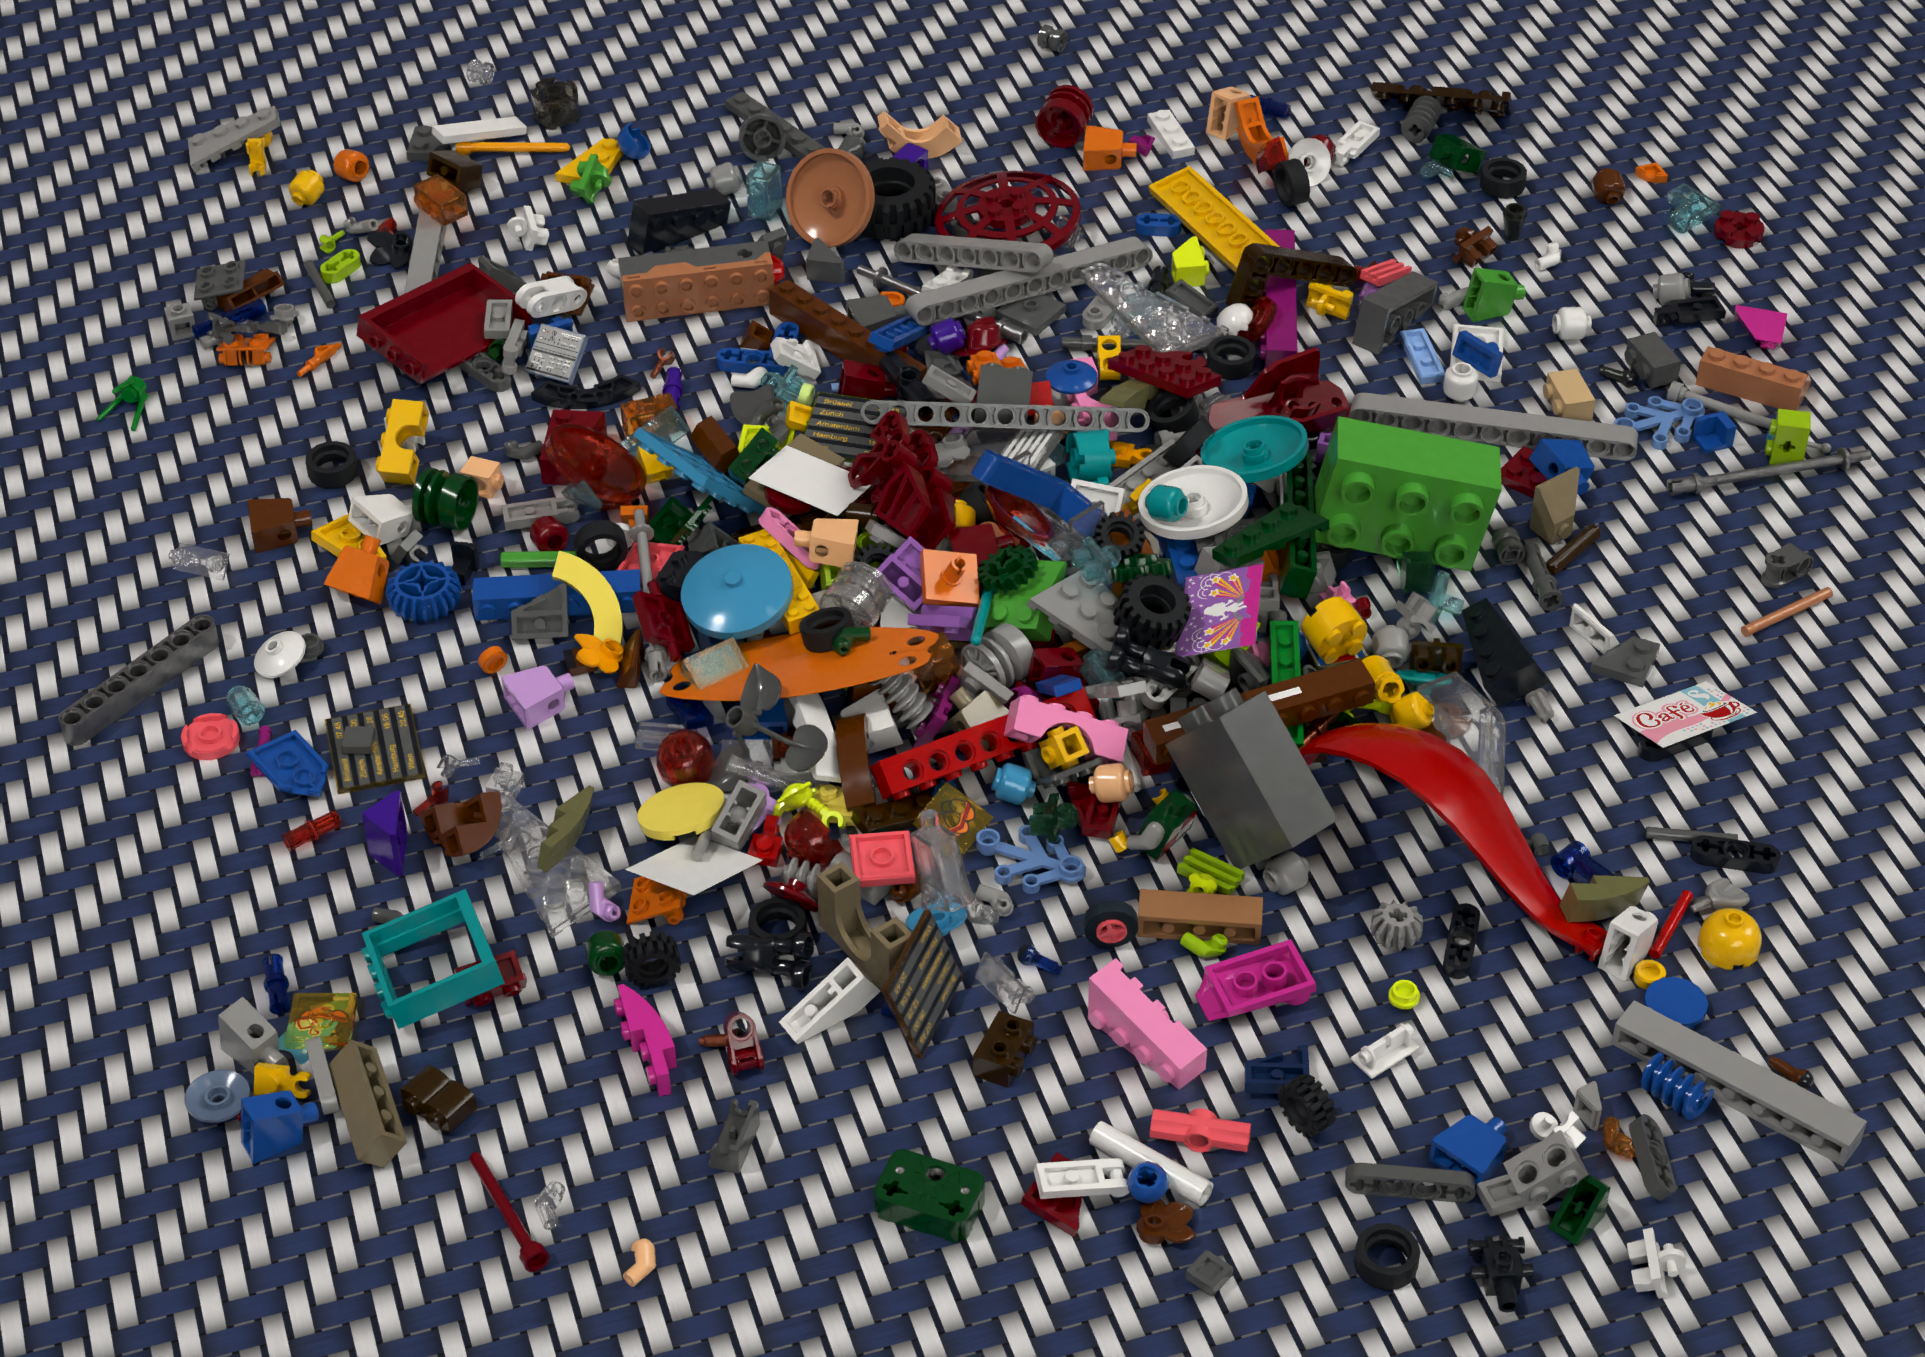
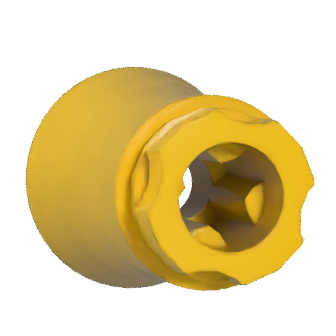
(1387, 683)

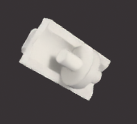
(529, 228)
(1544, 1125)
(1649, 1252)

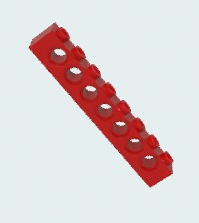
(889, 771)

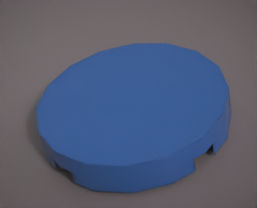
(1677, 1000)

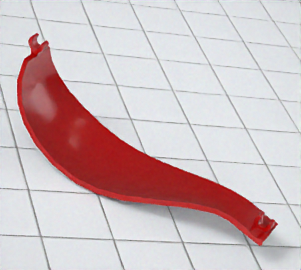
(1469, 805)

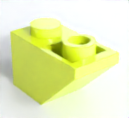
(1190, 263)

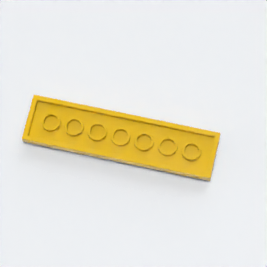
(1208, 215)

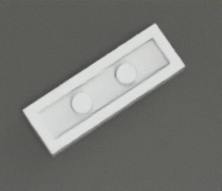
(1171, 134)

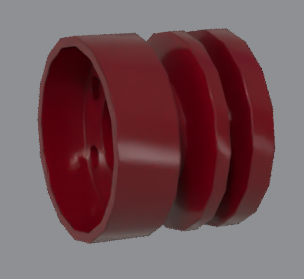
(1064, 116)

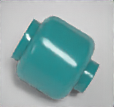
(1166, 503)

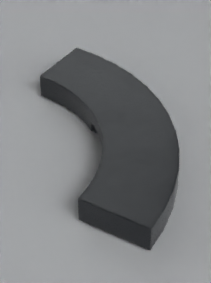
(601, 395)

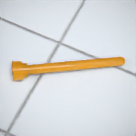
(467, 147)

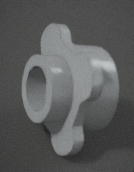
(284, 313)

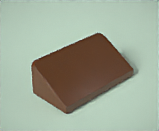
(631, 663)

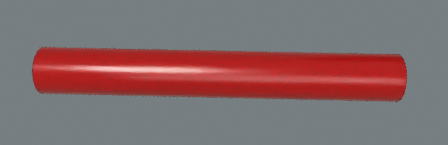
(1670, 924)

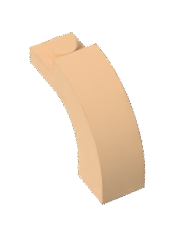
(936, 138)

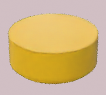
(1647, 972)

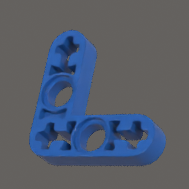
(736, 359)

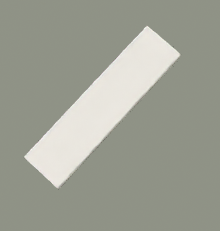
(479, 130)

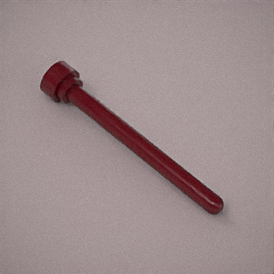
(532, 1254)

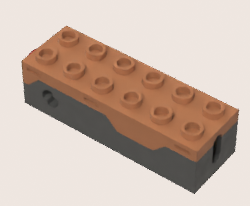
(698, 280)

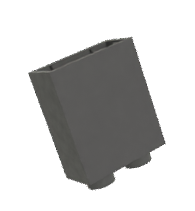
(1249, 777)

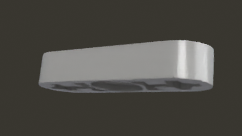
(322, 1075)

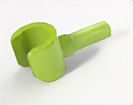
(329, 242)

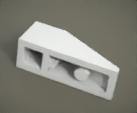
(830, 1002)

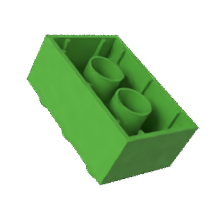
(1406, 492)

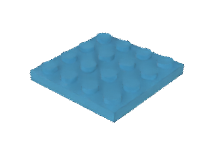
(699, 471)

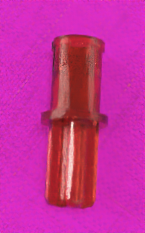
(311, 830)

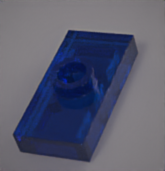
(690, 713)

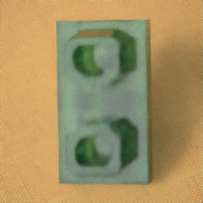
(1050, 818)

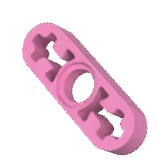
(783, 531)

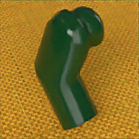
(848, 636)

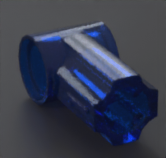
(1577, 863)

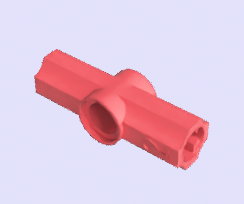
(1200, 1130)

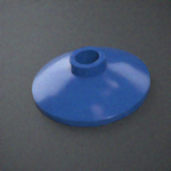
(1071, 376)

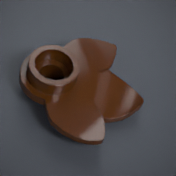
(1165, 1222)

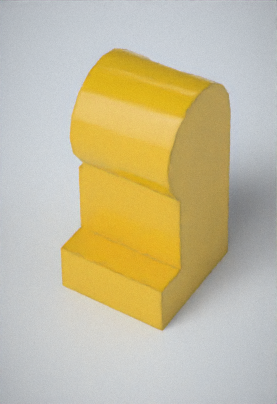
(1103, 356)

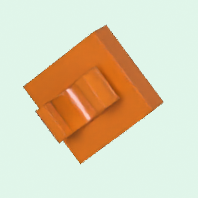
(627, 514)

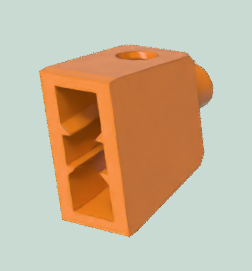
(1105, 149)
(360, 571)

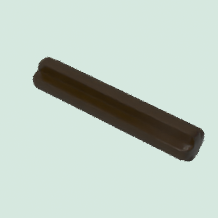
(1573, 549)

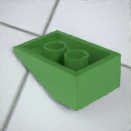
(1012, 606)

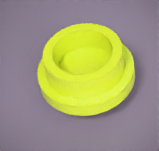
(1404, 994)

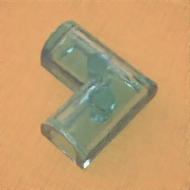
(1691, 207)

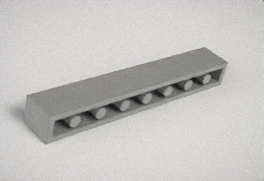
(1742, 1083)

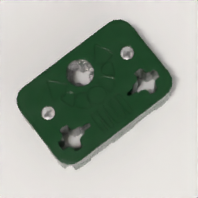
(929, 1195)

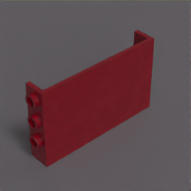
(436, 322)

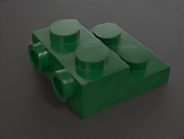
(754, 455)

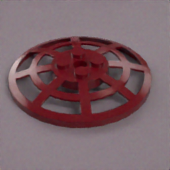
(1020, 208)

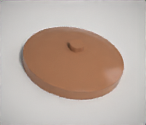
(830, 197)

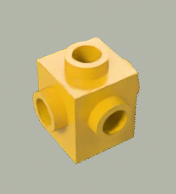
(1063, 747)

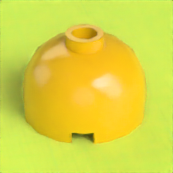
(1730, 938)

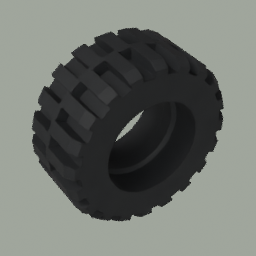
(902, 199)

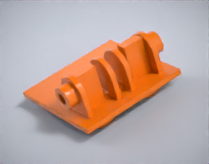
(257, 344)
(655, 899)

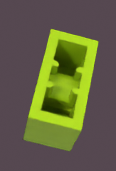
(1789, 436)

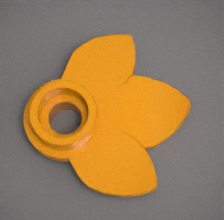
(598, 653)

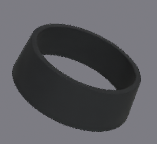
(1189, 442)

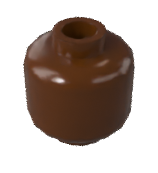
(1608, 185)

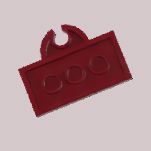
(1166, 370)

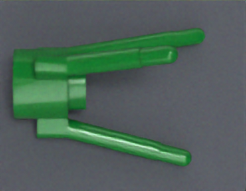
(131, 391)

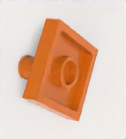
(949, 578)

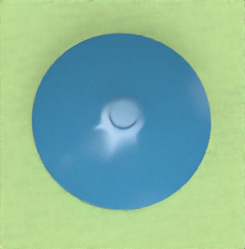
(737, 591)

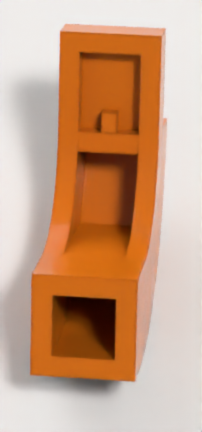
(1252, 127)

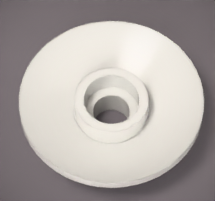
(1317, 158)
(279, 654)

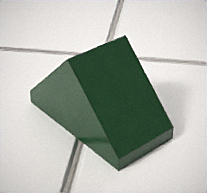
(1581, 1209)

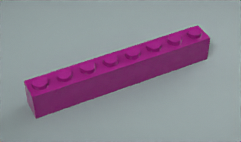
(1281, 335)

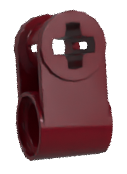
(742, 1045)

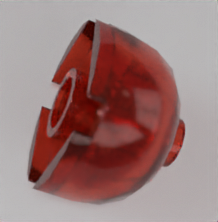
(684, 758)
(809, 840)

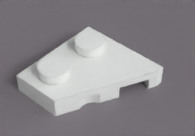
(800, 355)

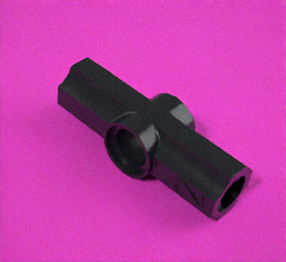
(907, 380)

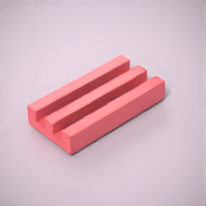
(1384, 272)

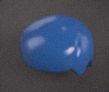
(633, 143)

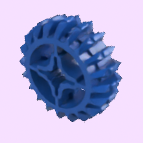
(423, 591)

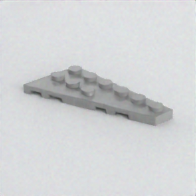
(1087, 613)

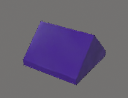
(387, 832)

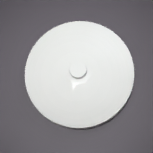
(1214, 498)

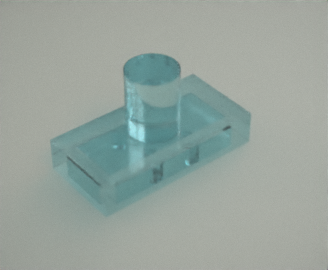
(1442, 600)

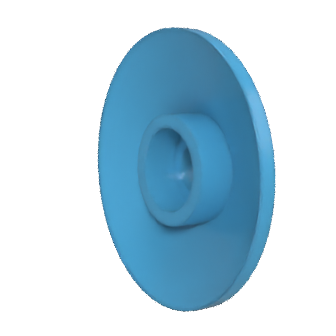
(945, 920)

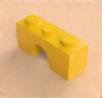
(403, 421)

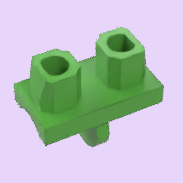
(593, 178)

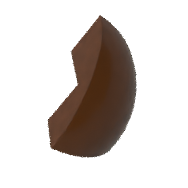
(464, 825)

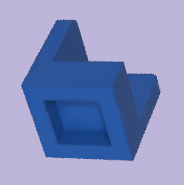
(1714, 432)

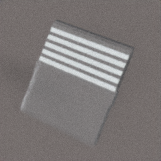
(1007, 443)

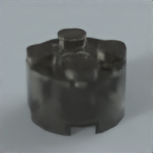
(555, 103)

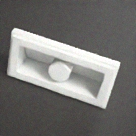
(1592, 630)

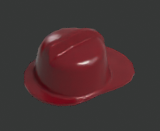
(981, 336)

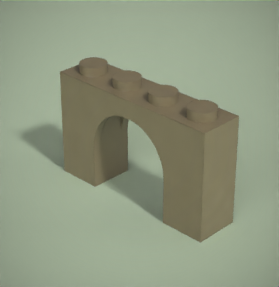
(845, 923)

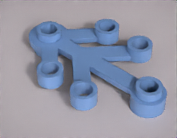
(1688, 411)
(1067, 867)

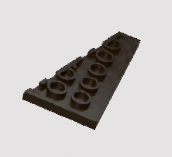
(1449, 97)

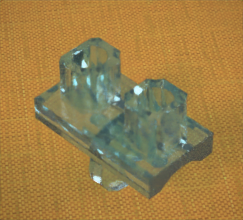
(789, 382)
(1095, 560)

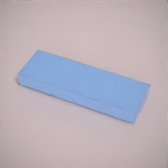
(1422, 356)

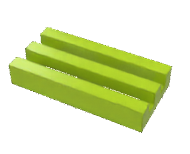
(1213, 867)

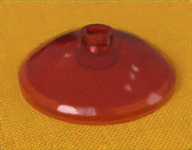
(1006, 505)

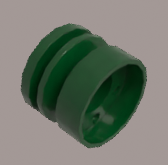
(445, 499)

